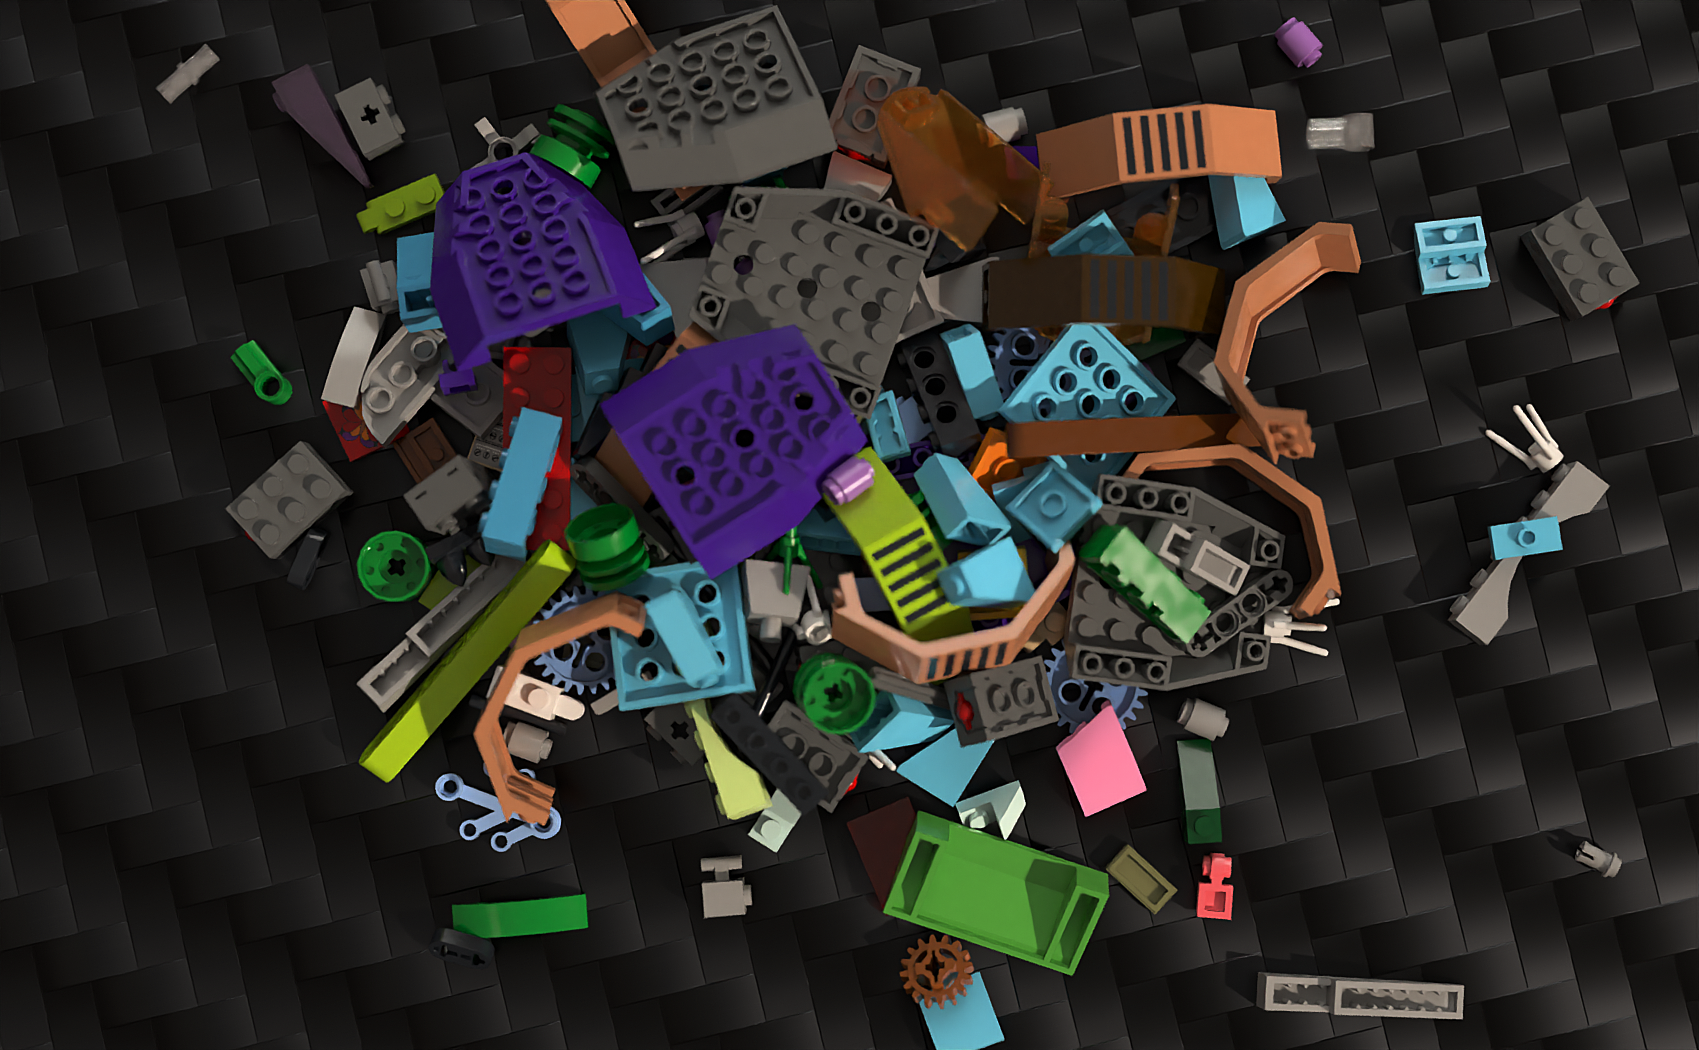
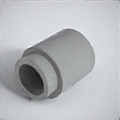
(1007, 123)
(1202, 718)
(527, 741)

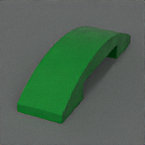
(521, 916)

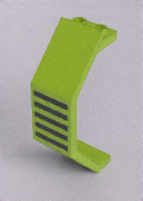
(902, 557)

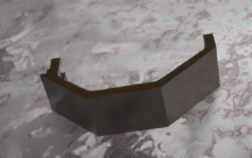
(1103, 292)

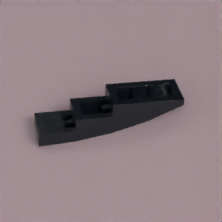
(598, 424)

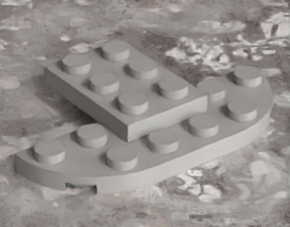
(408, 375)

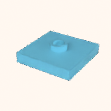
(1054, 506)

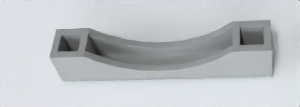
(1486, 605)

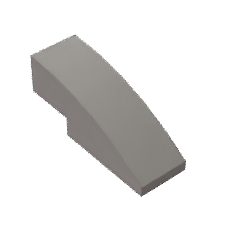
(353, 356)
(1196, 556)

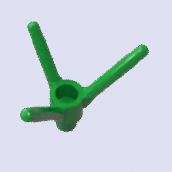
(789, 548)

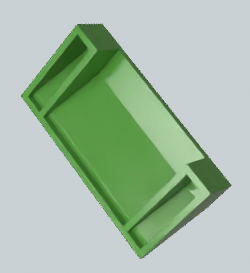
(996, 893)

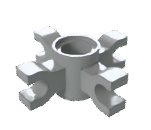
(519, 143)

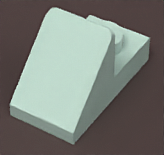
(998, 805)
(775, 822)

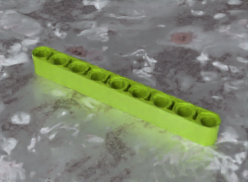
(467, 660)

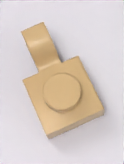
(1050, 629)

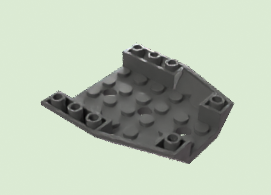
(735, 129)
(852, 253)
(1117, 643)

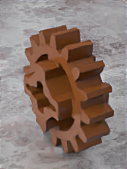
(950, 971)

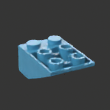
(413, 283)

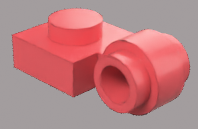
(1214, 897)

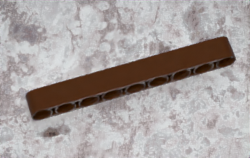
(1125, 435)

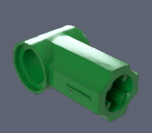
(261, 372)

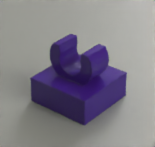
(457, 382)

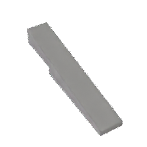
(437, 632)
(1359, 996)

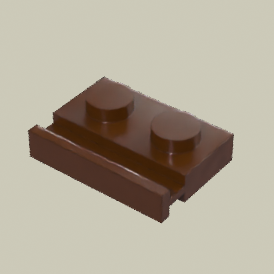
(425, 450)

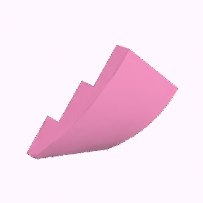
(1100, 763)

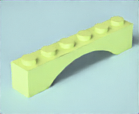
(739, 785)

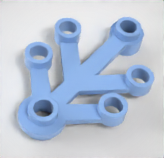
(496, 817)

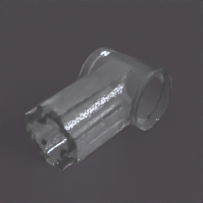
(1351, 132)

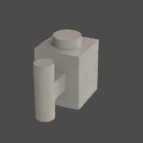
(381, 286)
(724, 894)

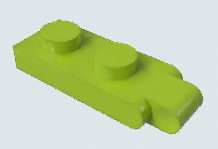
(401, 206)

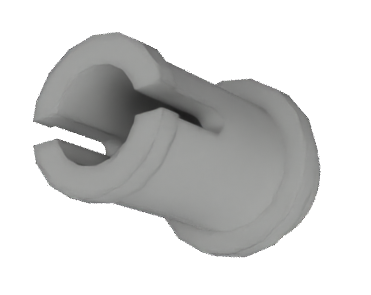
(1598, 859)

